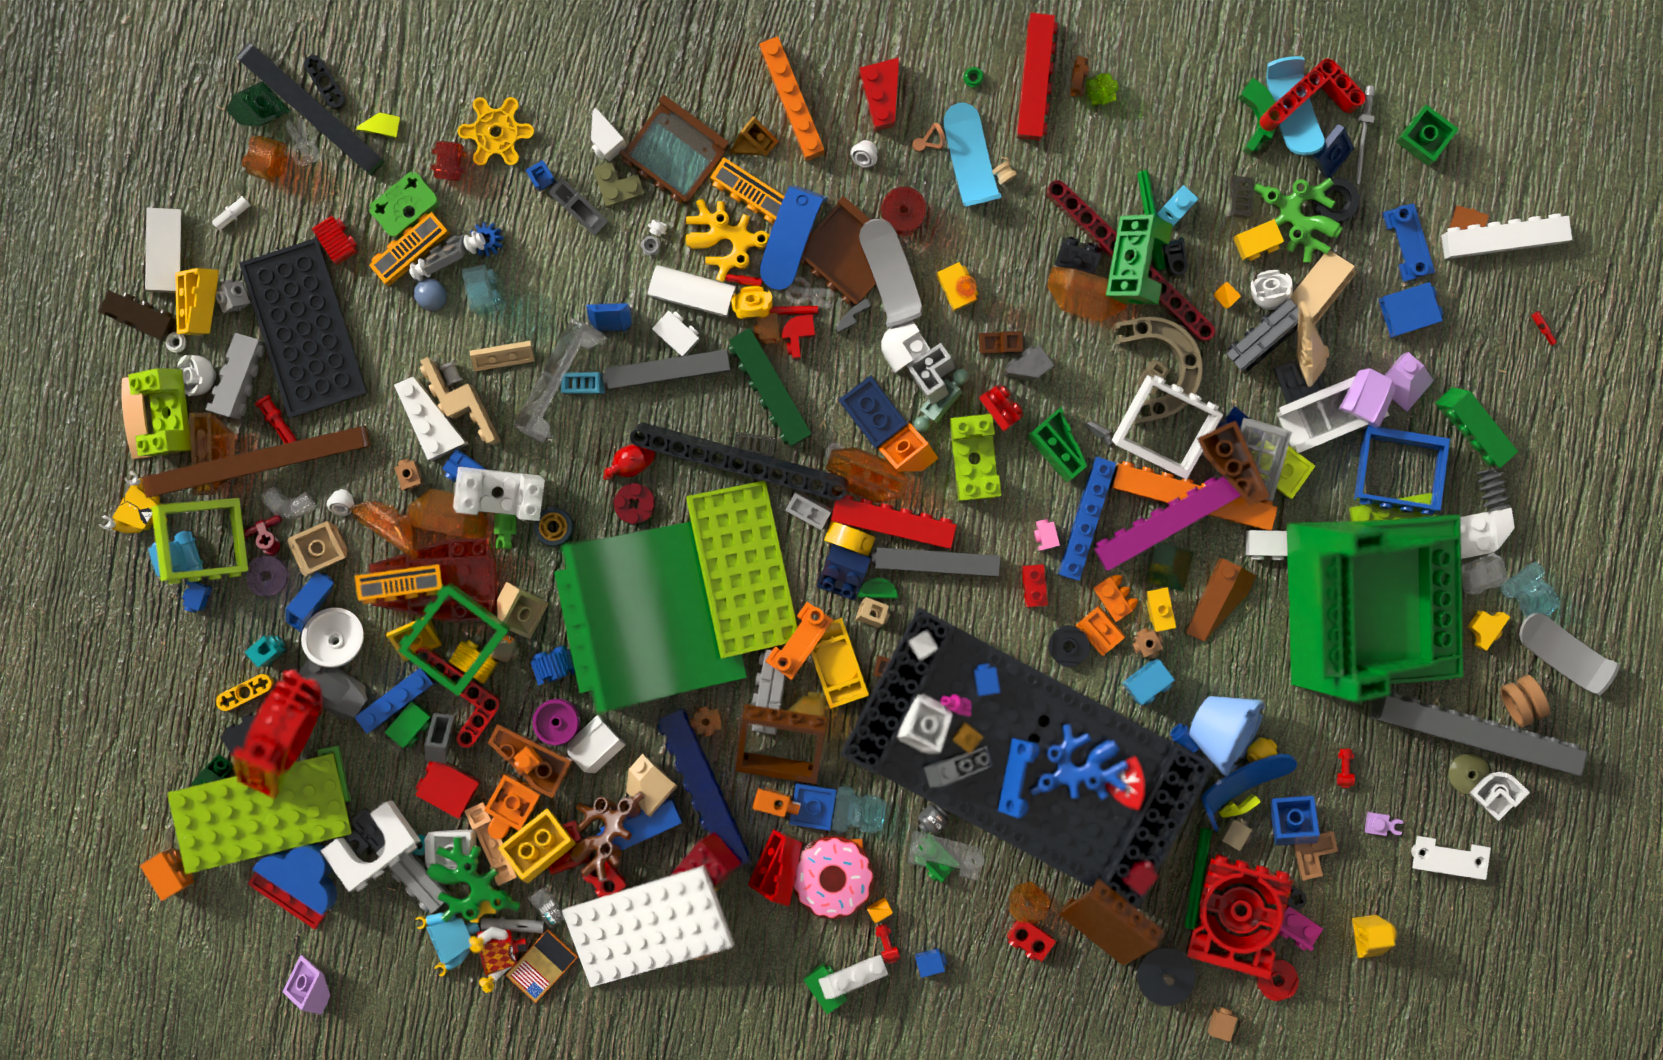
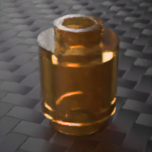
(963, 293)

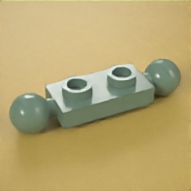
(937, 410)

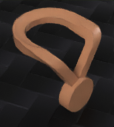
(919, 143)

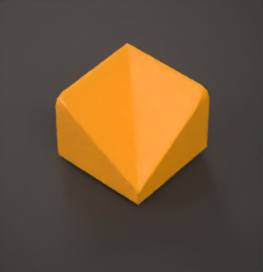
(1226, 295)
(880, 910)

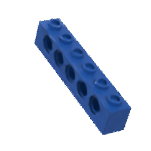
(1086, 518)

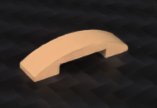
(134, 417)
(479, 822)

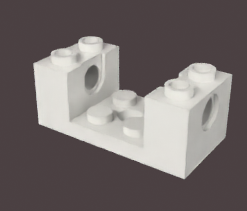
(520, 494)

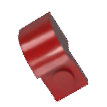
(797, 328)

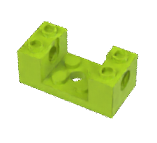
(165, 392)
(970, 436)

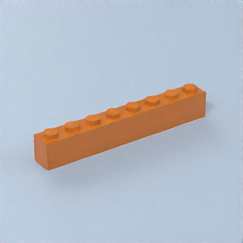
(1166, 488)

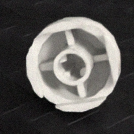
(1271, 289)
(197, 374)

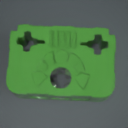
(401, 199)

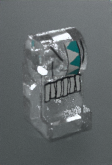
(547, 906)

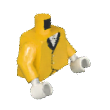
(134, 510)

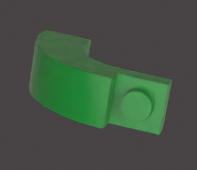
(1259, 100)

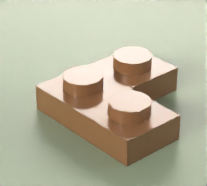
(1308, 854)

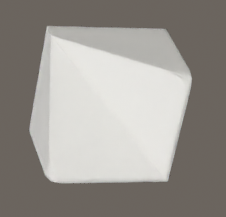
(923, 645)

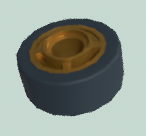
(565, 530)

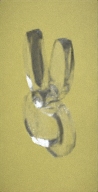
(300, 138)
(813, 294)

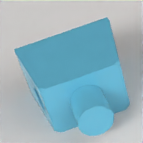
(1177, 205)

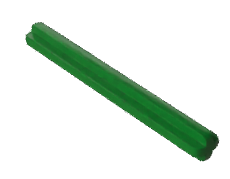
(1149, 209)
(1198, 878)

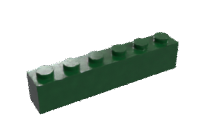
(770, 387)

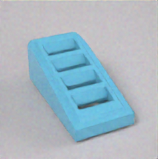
(594, 377)

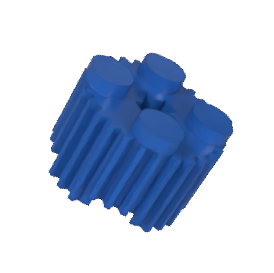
(553, 665)

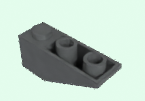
(958, 767)

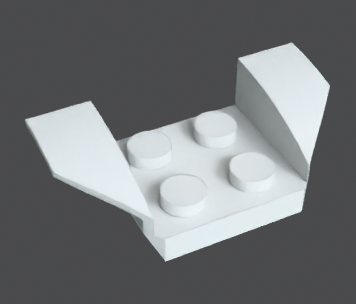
(1485, 532)

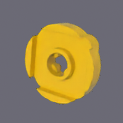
(745, 308)

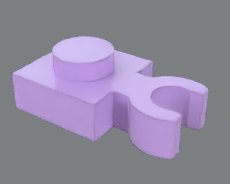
(1379, 824)

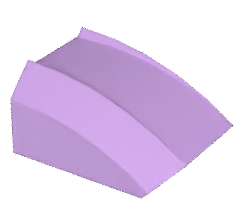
(1369, 397)

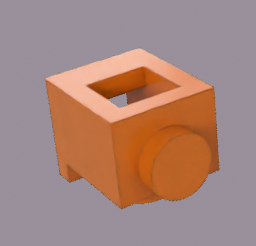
(527, 759)

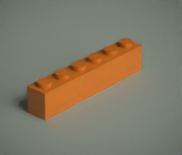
(791, 99)

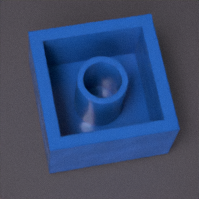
(1294, 820)

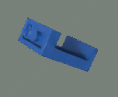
(1411, 309)

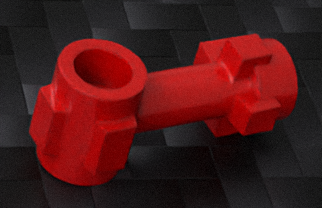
(1345, 779)
(890, 954)

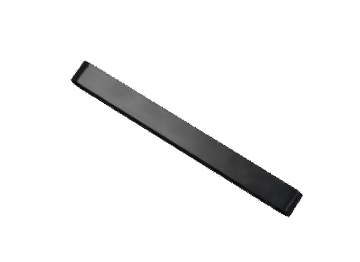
(749, 459)

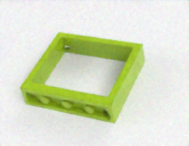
(162, 542)

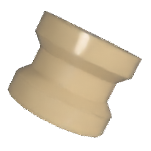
(1004, 172)

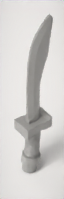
(1365, 117)

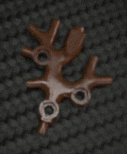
(613, 819)

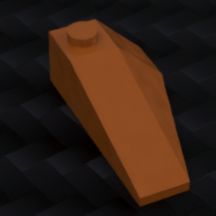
(1222, 594)

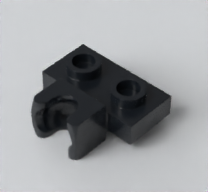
(366, 832)

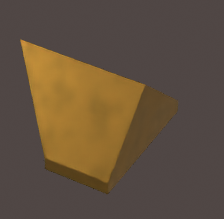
(754, 140)

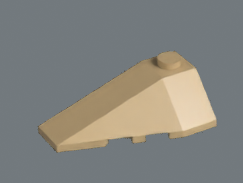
(1310, 349)

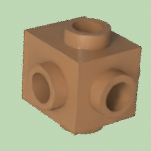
(1140, 643)

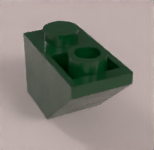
(216, 770)

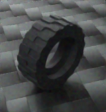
(1351, 196)

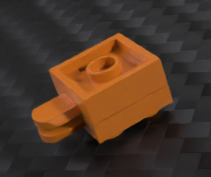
(511, 805)

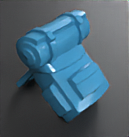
(182, 553)

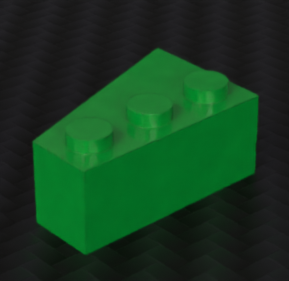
(1058, 446)

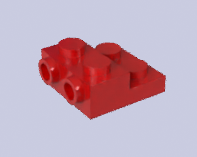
(1002, 406)

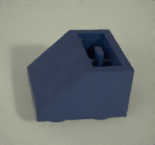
(843, 572)

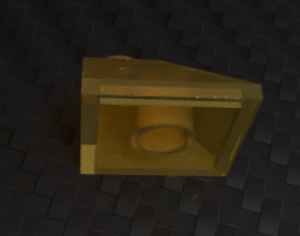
(809, 704)

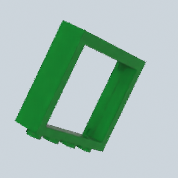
(430, 610)

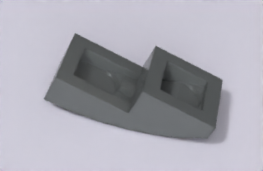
(848, 320)

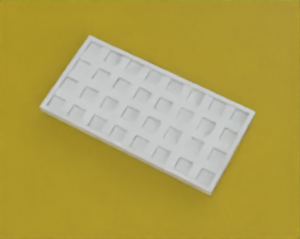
(648, 926)

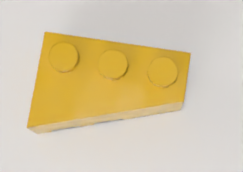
(195, 300)

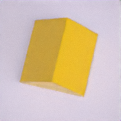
(427, 638)

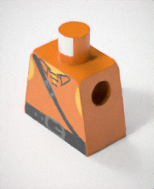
(765, 801)

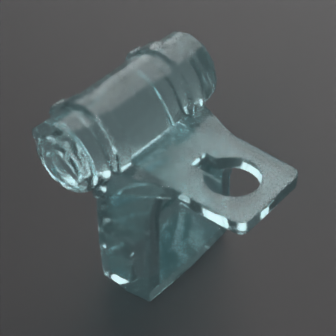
(1531, 591)
(857, 812)

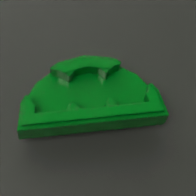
(878, 588)

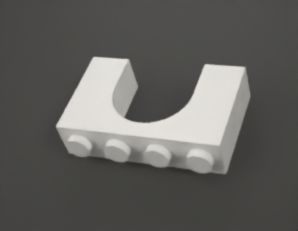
(398, 840)

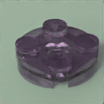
(265, 564)

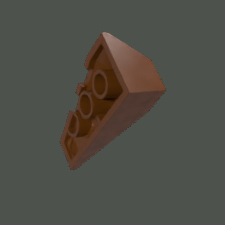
(1231, 457)

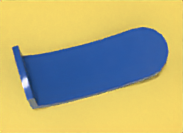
(789, 236)
(1244, 779)

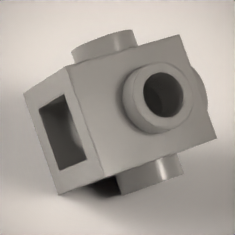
(232, 296)

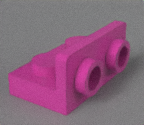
(1300, 929)

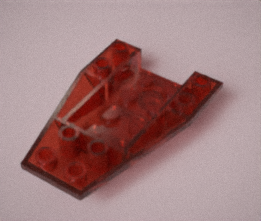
(463, 562)

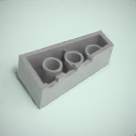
(237, 377)

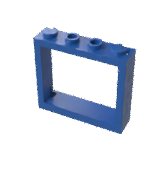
(1406, 438)

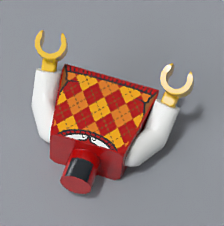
(497, 953)

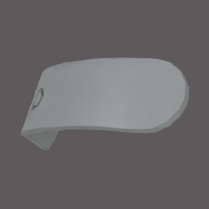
(891, 272)
(1567, 654)

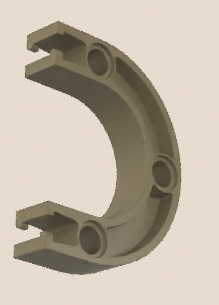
(1181, 345)

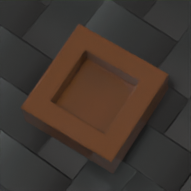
(880, 666)

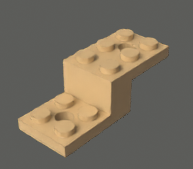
(459, 401)

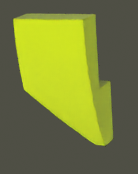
(381, 124)
(1233, 810)

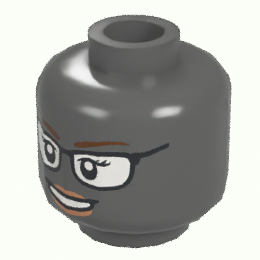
(933, 819)

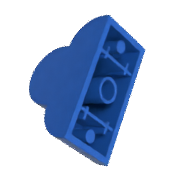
(302, 875)

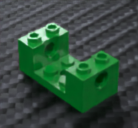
(1129, 279)

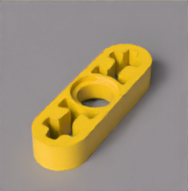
(228, 694)

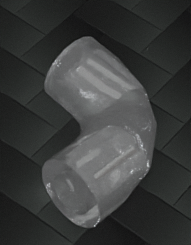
(288, 507)

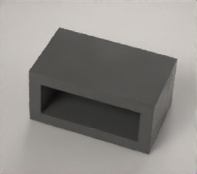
(439, 738)

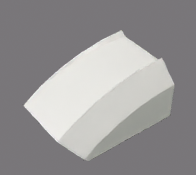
(926, 725)
(594, 745)
(446, 840)

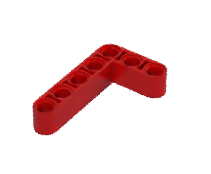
(1346, 95)
(479, 702)

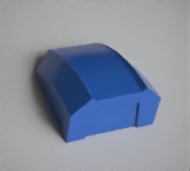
(610, 316)

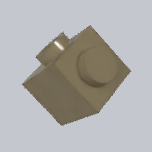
(1236, 833)

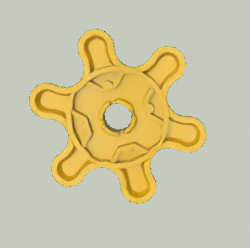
(486, 120)

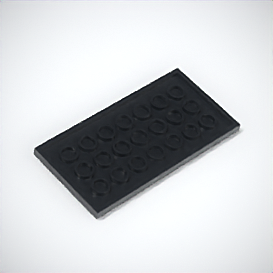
(303, 328)

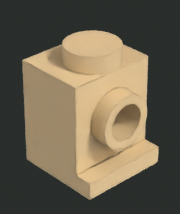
(879, 609)

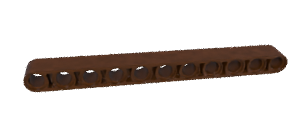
(255, 461)

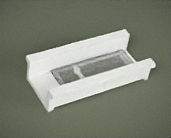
(1318, 417)

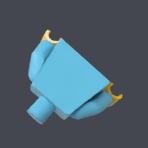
(449, 939)

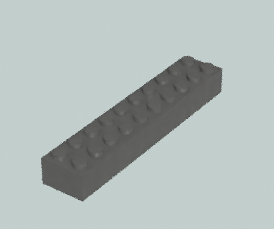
(1484, 734)

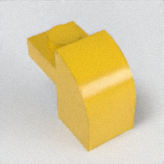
(849, 538)

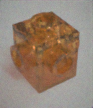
(712, 715)

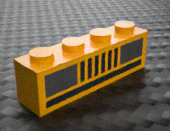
(748, 189)
(409, 248)
(398, 582)

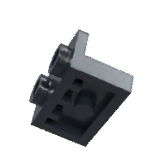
(1078, 255)

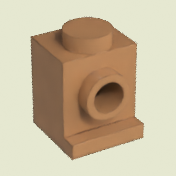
(415, 478)

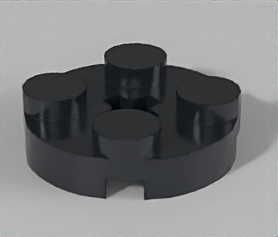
(1060, 653)

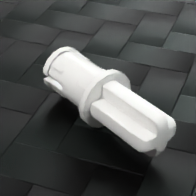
(231, 213)

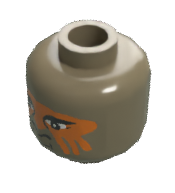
(506, 649)

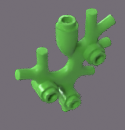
(1291, 212)

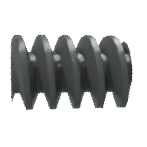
(1493, 490)

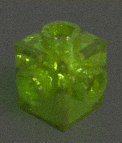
(1101, 89)

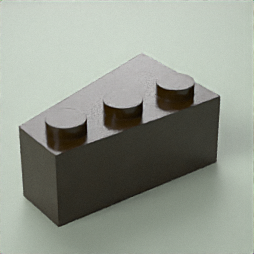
(137, 315)

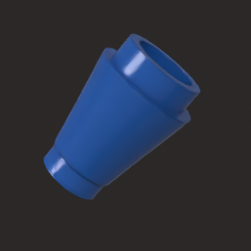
(1180, 735)

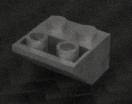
(1030, 366)

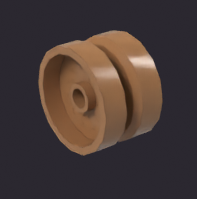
(1525, 701)

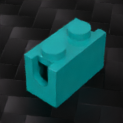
(266, 650)

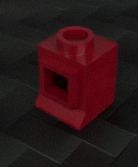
(1141, 877)

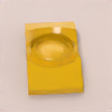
(838, 666)

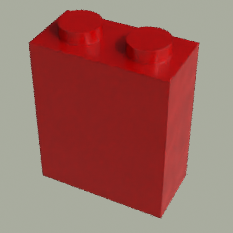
(447, 788)

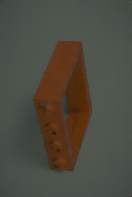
(775, 766)

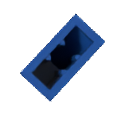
(308, 601)

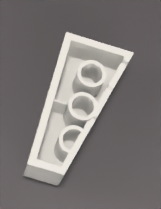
(432, 428)

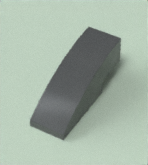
(577, 206)

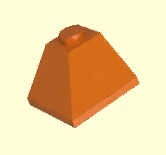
(908, 450)

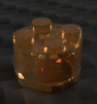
(265, 158)

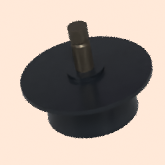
(1166, 976)

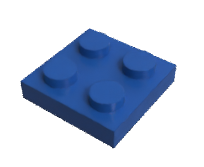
(815, 807)

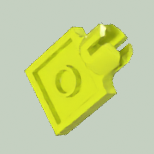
(1293, 473)

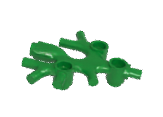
(480, 884)

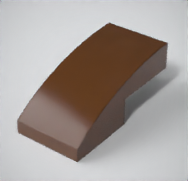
(1000, 342)

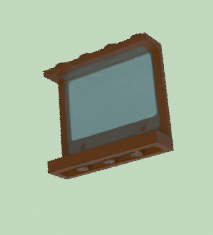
(675, 150)

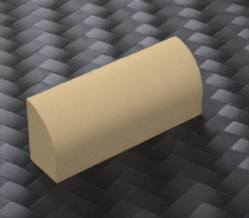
(1323, 284)

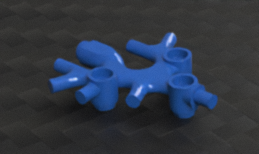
(1073, 775)

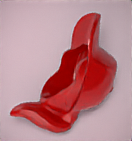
(629, 462)

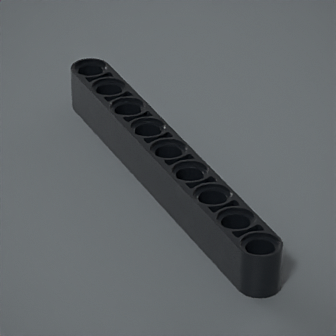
(310, 109)

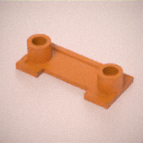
(801, 642)

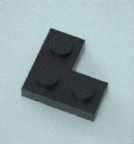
(1292, 385)

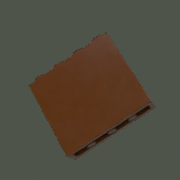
(838, 255)
(1112, 923)

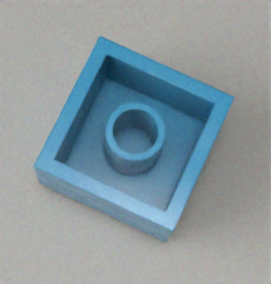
(1148, 682)

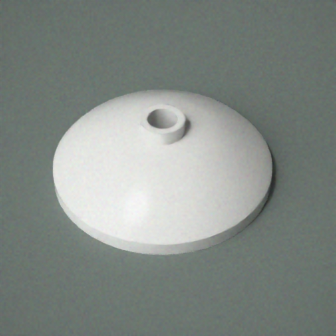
(326, 628)

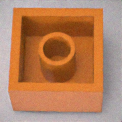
(167, 873)

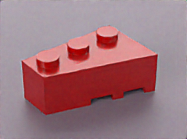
(880, 90)
(777, 868)

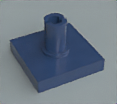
(1334, 152)

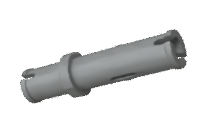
(513, 924)

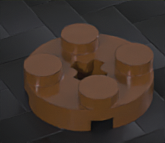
(1080, 72)

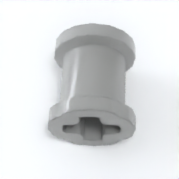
(451, 374)

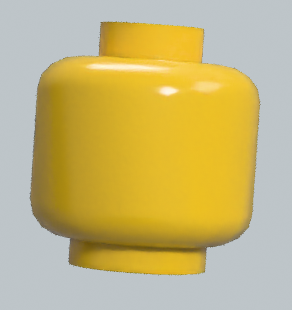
(1261, 749)

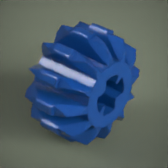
(495, 237)

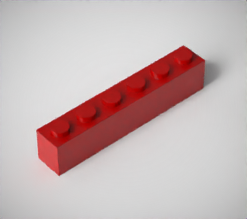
(1035, 76)
(894, 522)

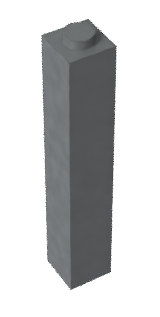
(667, 370)
(936, 561)

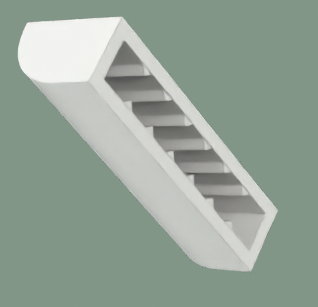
(162, 249)
(691, 291)

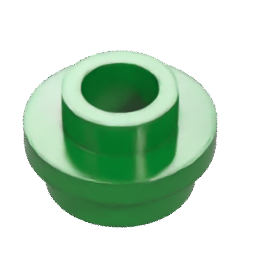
(973, 71)

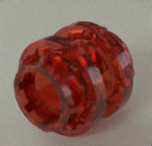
(448, 160)

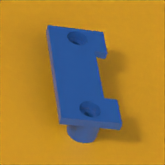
(1411, 241)
(1014, 777)

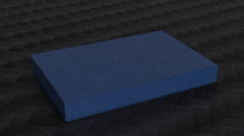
(872, 412)

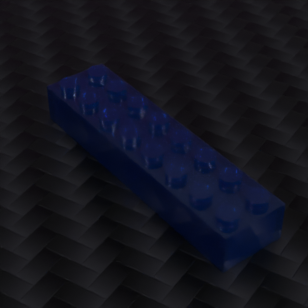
(701, 782)

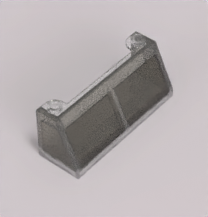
(530, 417)

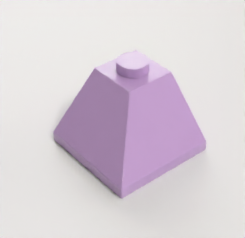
(1409, 379)
(307, 987)

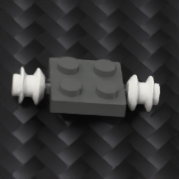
(446, 254)

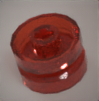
(915, 207)

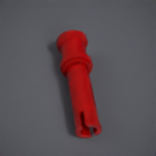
(273, 416)

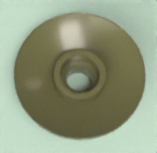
(1462, 766)

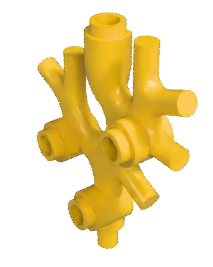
(738, 235)

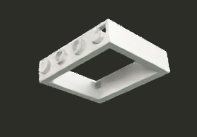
(1188, 463)

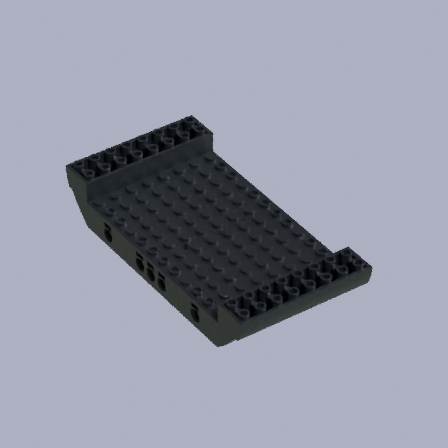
(1075, 835)

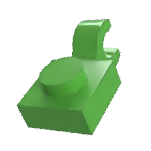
(504, 526)

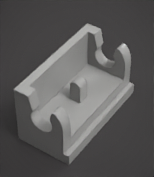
(809, 509)

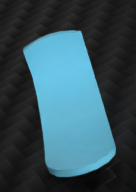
(1301, 127)
(969, 155)

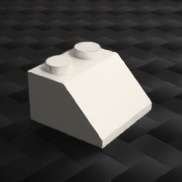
(605, 138)

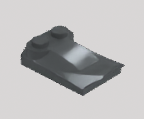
(340, 690)

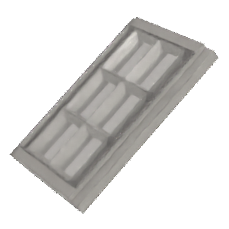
(1268, 449)

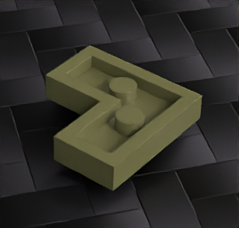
(615, 190)

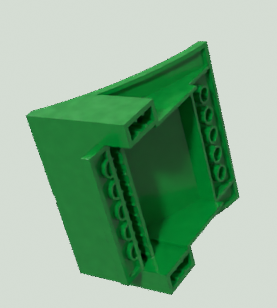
(1374, 604)
(640, 617)

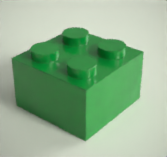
(1427, 135)

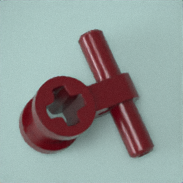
(265, 539)

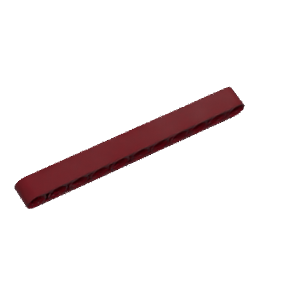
(1105, 244)

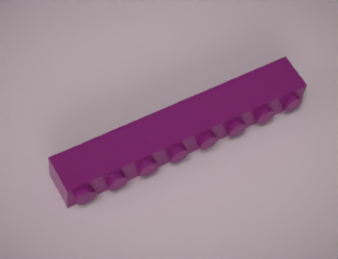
(1165, 522)

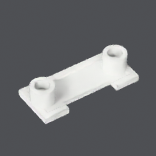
(1450, 860)

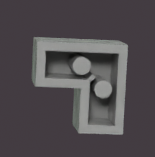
(929, 369)

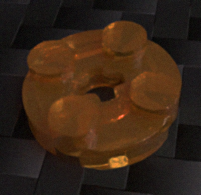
(1038, 899)

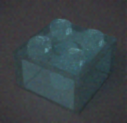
(481, 289)

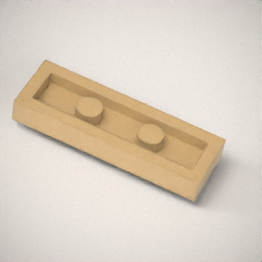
(502, 356)

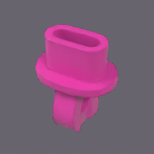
(957, 705)

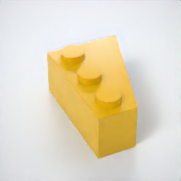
(1373, 936)

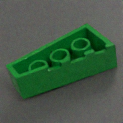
(1476, 426)

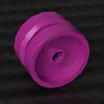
(567, 715)

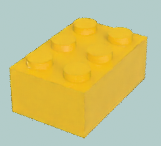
(537, 846)

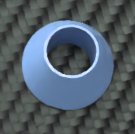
(1226, 729)

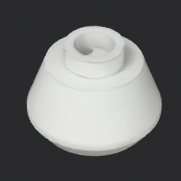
(864, 154)
(340, 502)

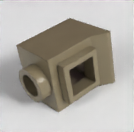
(1154, 368)

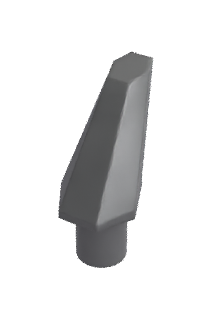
(1100, 431)

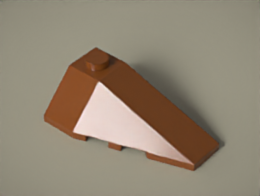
(545, 776)

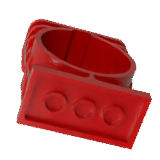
(279, 733)
(1275, 889)

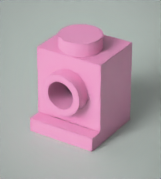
(1046, 534)

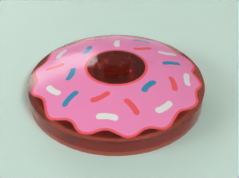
(833, 877)

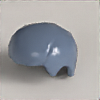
(430, 294)

